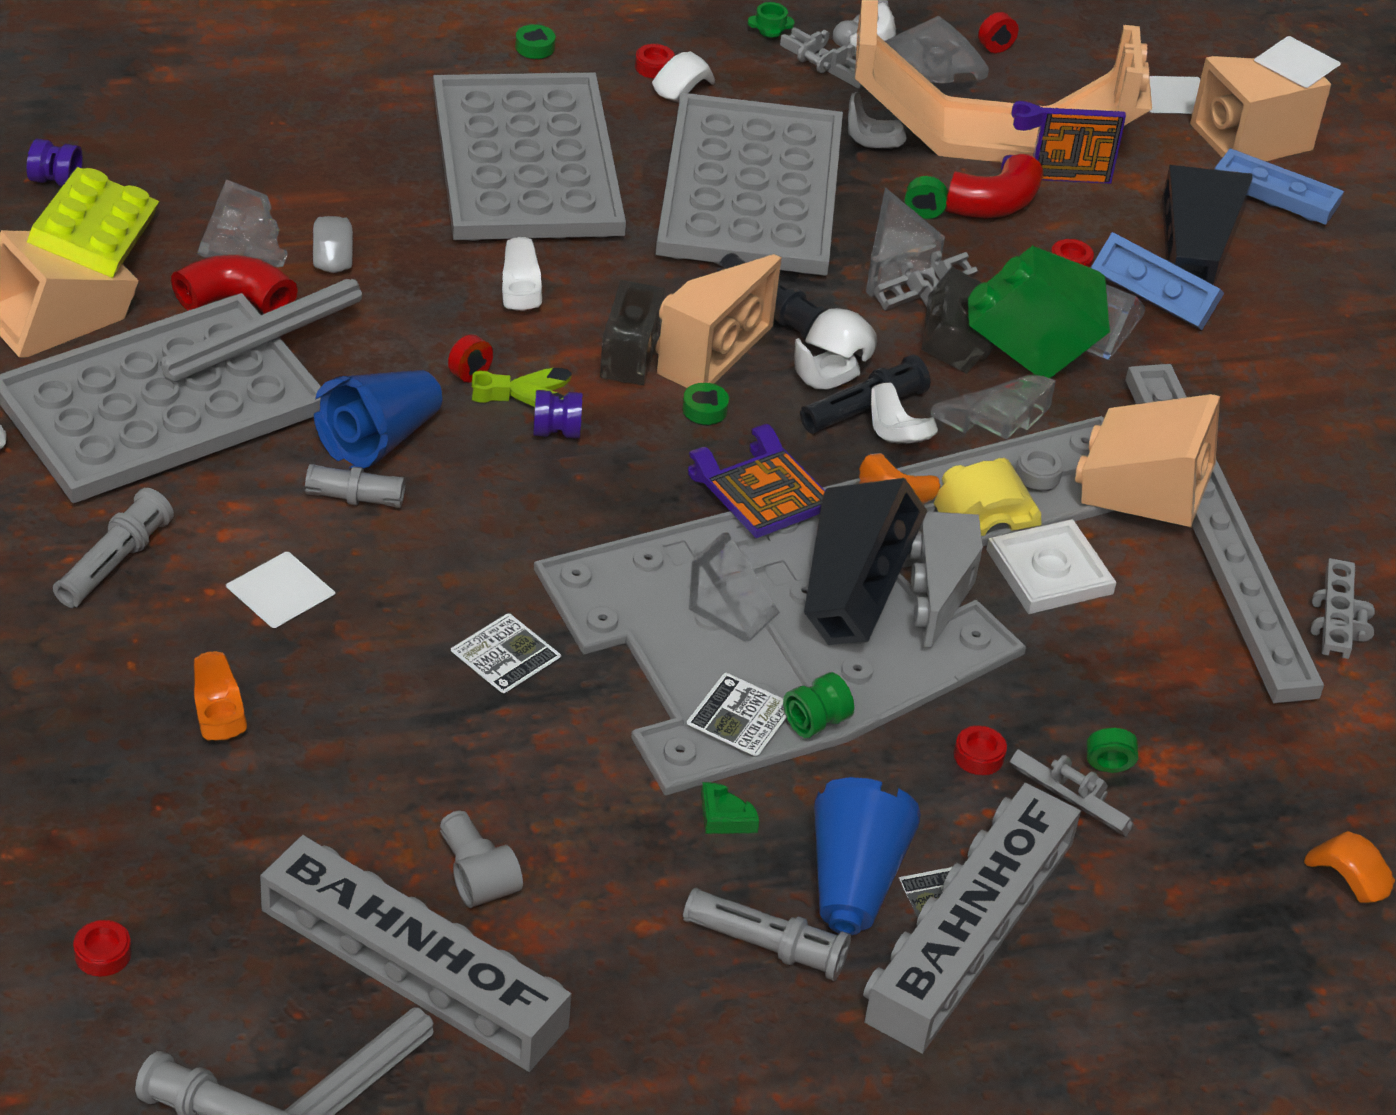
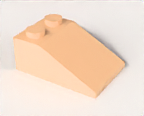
(716, 321)

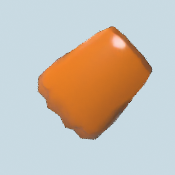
(878, 468)
(217, 698)
(1358, 863)

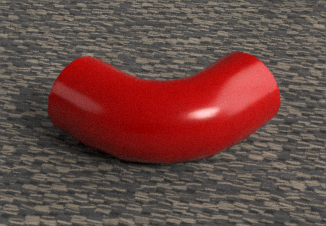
(997, 194)
(231, 275)

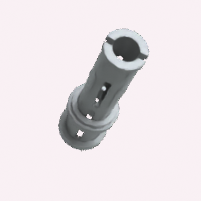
(126, 534)
(790, 939)
(193, 1090)

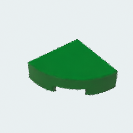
(726, 812)

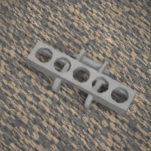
(836, 62)
(919, 287)
(1341, 606)
(1091, 788)

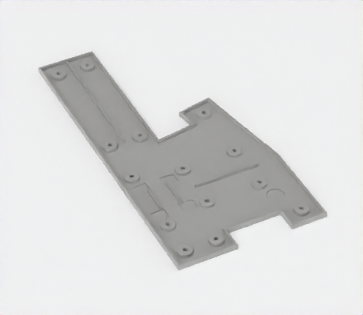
(687, 655)

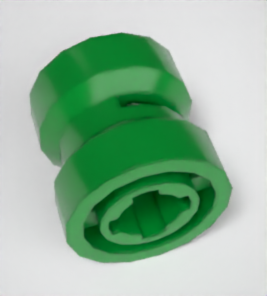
(815, 706)

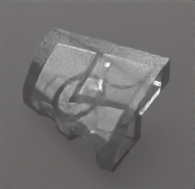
(938, 51)
(242, 226)
(999, 407)

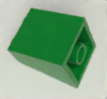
(1041, 310)

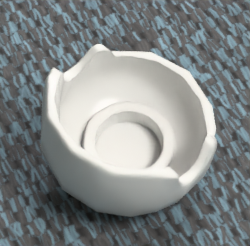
(843, 334)

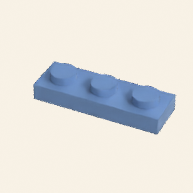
(1285, 188)
(1157, 281)

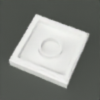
(1051, 566)

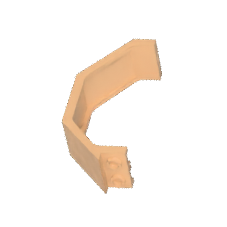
(984, 127)

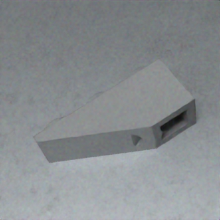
(945, 568)

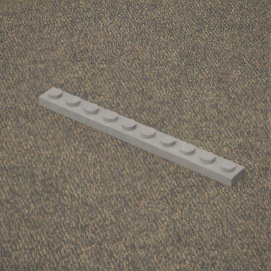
(1240, 568)

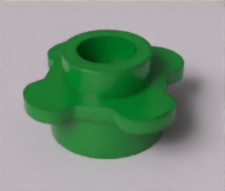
(771, 19)

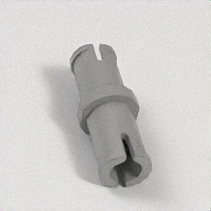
(355, 485)

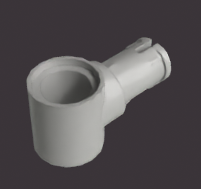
(479, 868)

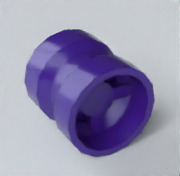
(52, 162)
(557, 414)

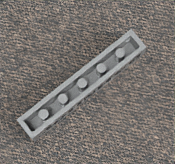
(970, 918)
(416, 952)

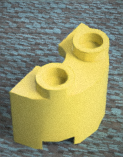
(990, 491)

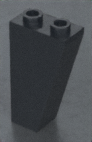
(1202, 217)
(858, 556)

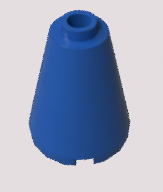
(373, 413)
(859, 848)

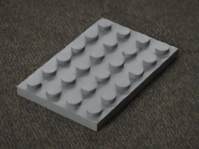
(527, 156)
(751, 183)
(114, 418)

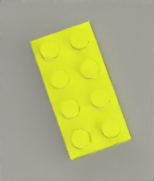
(93, 221)

